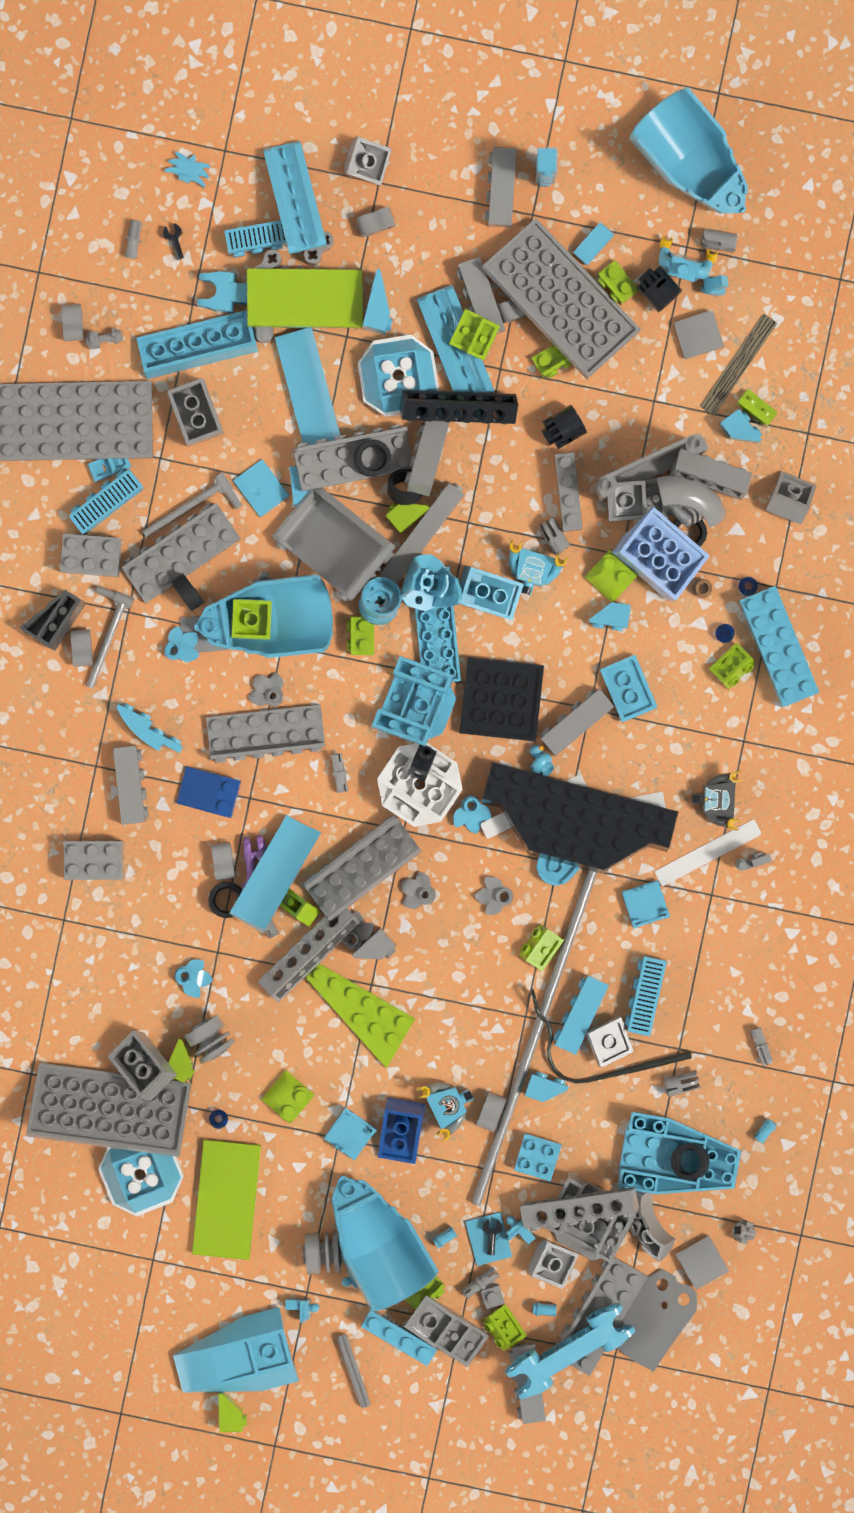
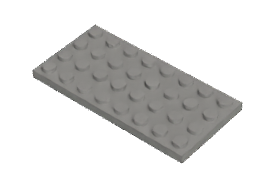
(561, 298)
(76, 421)
(106, 1111)

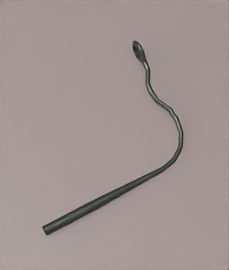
(636, 1068)

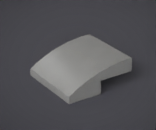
(699, 334)
(702, 1262)

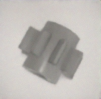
(744, 1231)

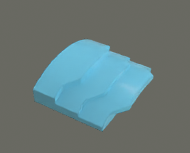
(416, 703)

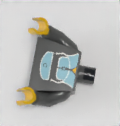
(719, 799)

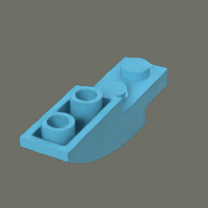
(141, 725)

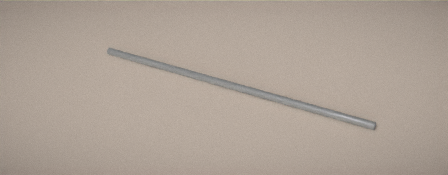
(534, 1037)

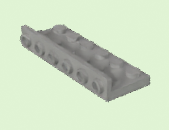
(333, 461)
(180, 552)
(265, 733)
(362, 867)
(615, 1284)

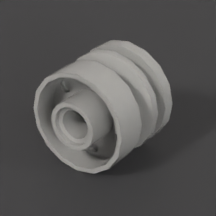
(208, 1037)
(321, 1253)

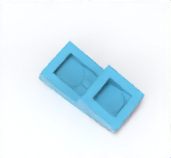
(593, 243)
(112, 467)

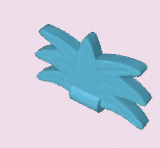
(188, 169)

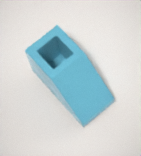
(738, 428)
(612, 615)
(543, 1088)

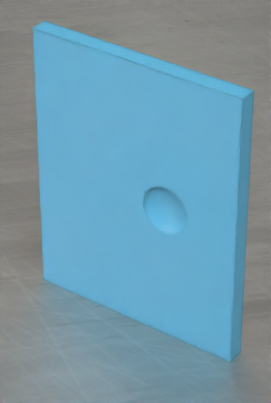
(261, 488)
(479, 1239)

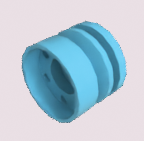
(386, 593)

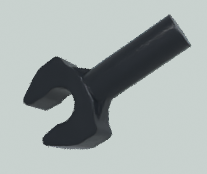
(174, 240)
(492, 1235)

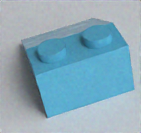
(377, 314)
(489, 592)

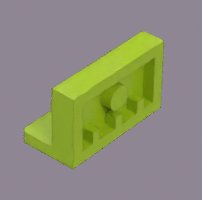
(617, 282)
(550, 361)
(757, 408)
(361, 636)
(732, 666)
(540, 947)
(433, 1289)
(504, 1328)

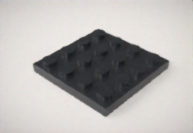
(501, 699)

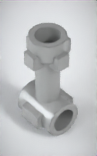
(93, 339)

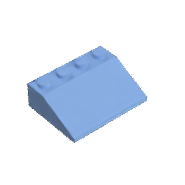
(661, 554)

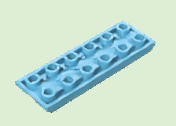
(294, 197)
(442, 316)
(438, 639)

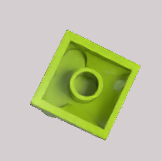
(611, 576)
(251, 619)
(288, 1096)

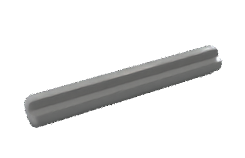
(353, 1371)

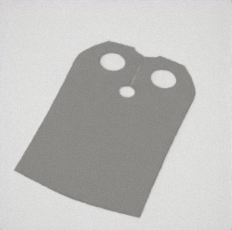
(653, 1325)

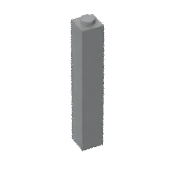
(423, 532)

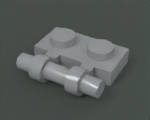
(757, 859)

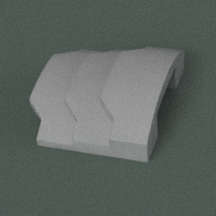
(593, 1239)

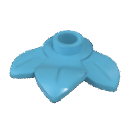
(184, 643)
(471, 817)
(196, 977)

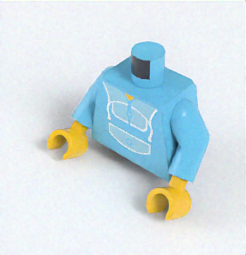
(684, 266)
(533, 567)

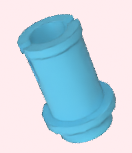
(765, 1130)
(444, 1237)
(544, 1309)

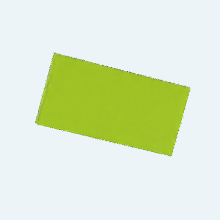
(304, 298)
(226, 1199)

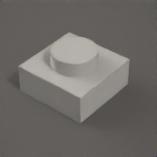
(492, 1296)

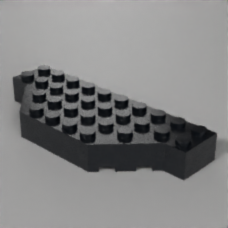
(575, 821)

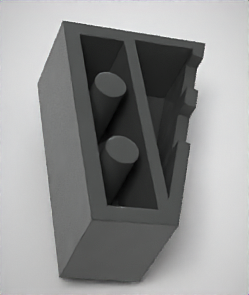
(54, 620)

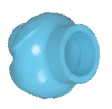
(543, 761)

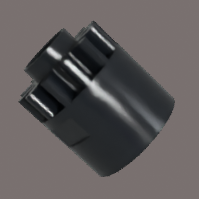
(658, 288)
(563, 427)

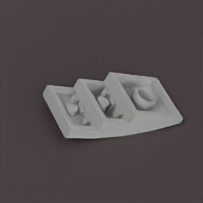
(635, 499)
(446, 1330)

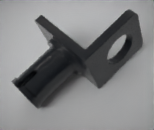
(422, 762)

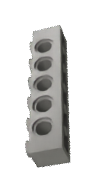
(307, 961)
(626, 1197)

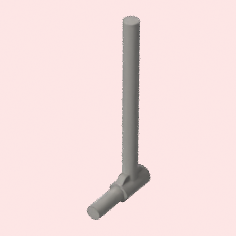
(221, 485)
(123, 602)

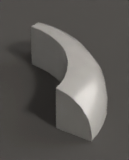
(692, 494)
(648, 1229)

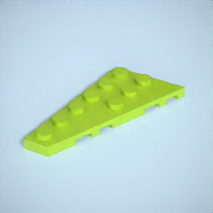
(370, 1017)

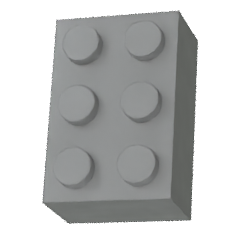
(195, 412)
(91, 555)
(93, 860)
(142, 1065)

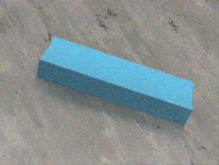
(196, 344)
(307, 386)
(274, 873)

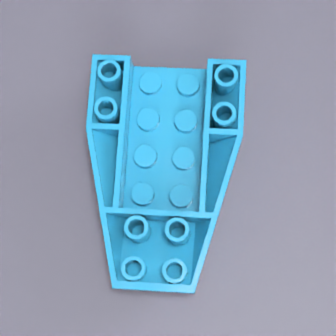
(648, 1153)
(239, 1357)

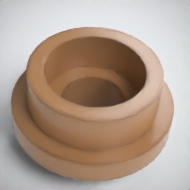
(706, 583)

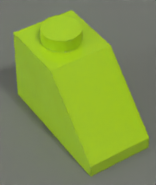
(405, 515)
(299, 907)
(181, 1062)
(230, 1414)

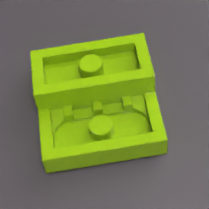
(474, 334)

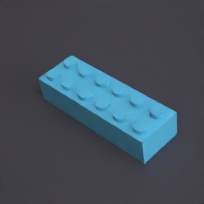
(778, 646)

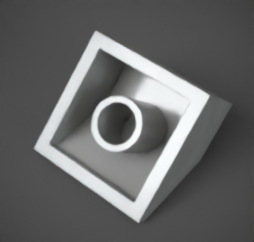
(791, 497)
(376, 947)

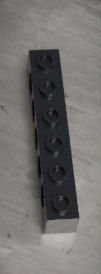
(458, 406)

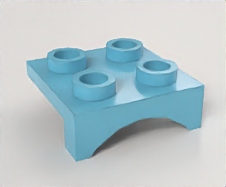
(645, 904)
(350, 1133)
(537, 1157)

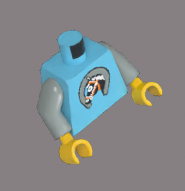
(447, 1106)

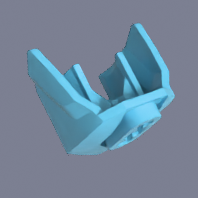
(437, 590)

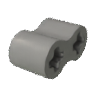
(375, 222)
(319, 251)
(266, 265)
(510, 311)
(72, 322)
(81, 648)
(223, 861)
(491, 1112)

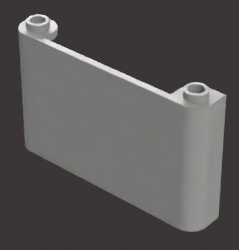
(649, 466)
(333, 542)

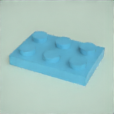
(628, 688)

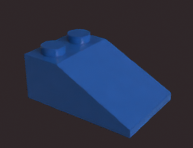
(209, 792)
(401, 1130)

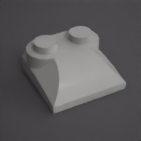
(367, 160)
(552, 1263)

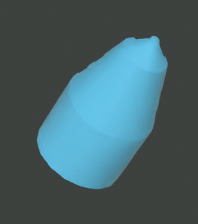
(691, 152)
(298, 618)
(379, 1245)

